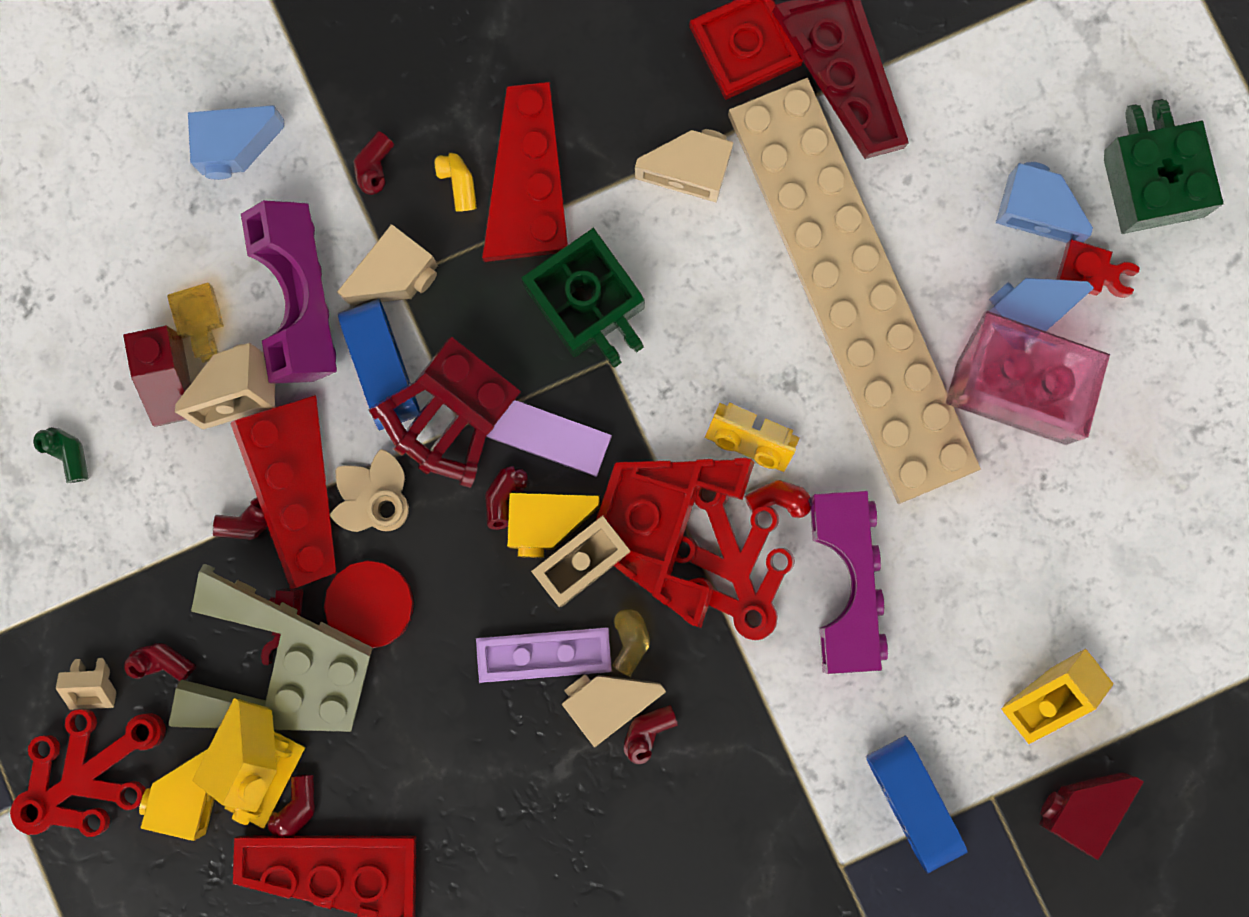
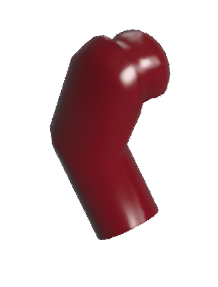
(368, 164)
(497, 495)
(246, 526)
(156, 659)
(643, 733)
(297, 811)

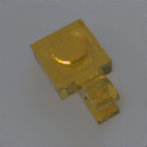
(195, 316)

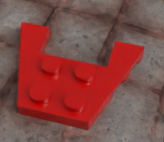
(650, 511)

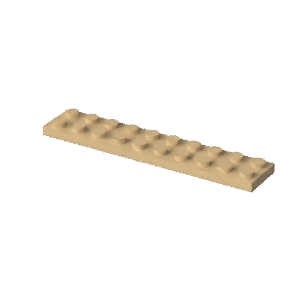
(853, 291)

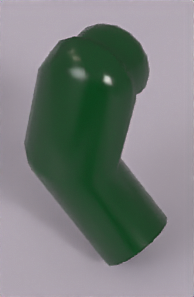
(65, 448)

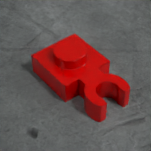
(1093, 265)

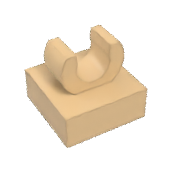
(86, 688)

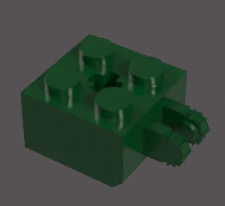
(1178, 154)
(586, 323)

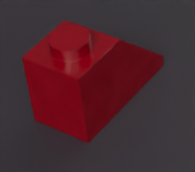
(158, 371)
(1090, 811)

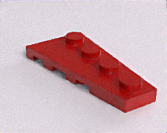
(339, 872)

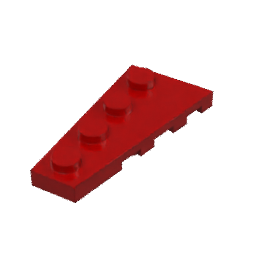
(527, 190)
(289, 479)

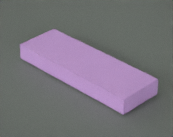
(552, 437)
(543, 655)

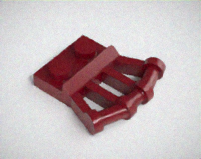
(465, 387)

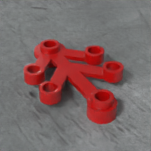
(737, 567)
(80, 777)

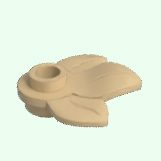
(367, 491)

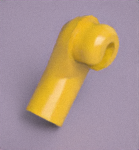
(462, 180)

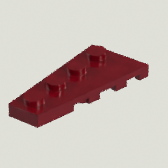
(848, 69)

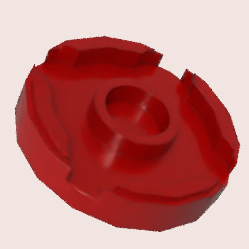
(369, 603)

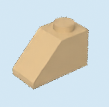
(688, 164)
(390, 271)
(228, 388)
(581, 562)
(608, 703)

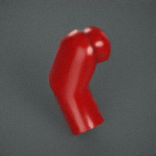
(783, 494)

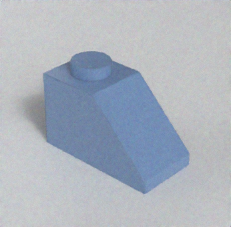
(231, 138)
(1042, 205)
(1039, 301)

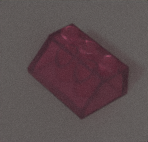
(1029, 379)

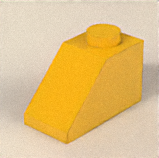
(545, 520)
(1058, 696)
(240, 757)
(177, 804)

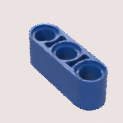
(376, 357)
(916, 804)

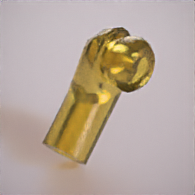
(634, 640)

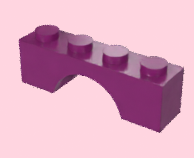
(284, 242)
(853, 638)

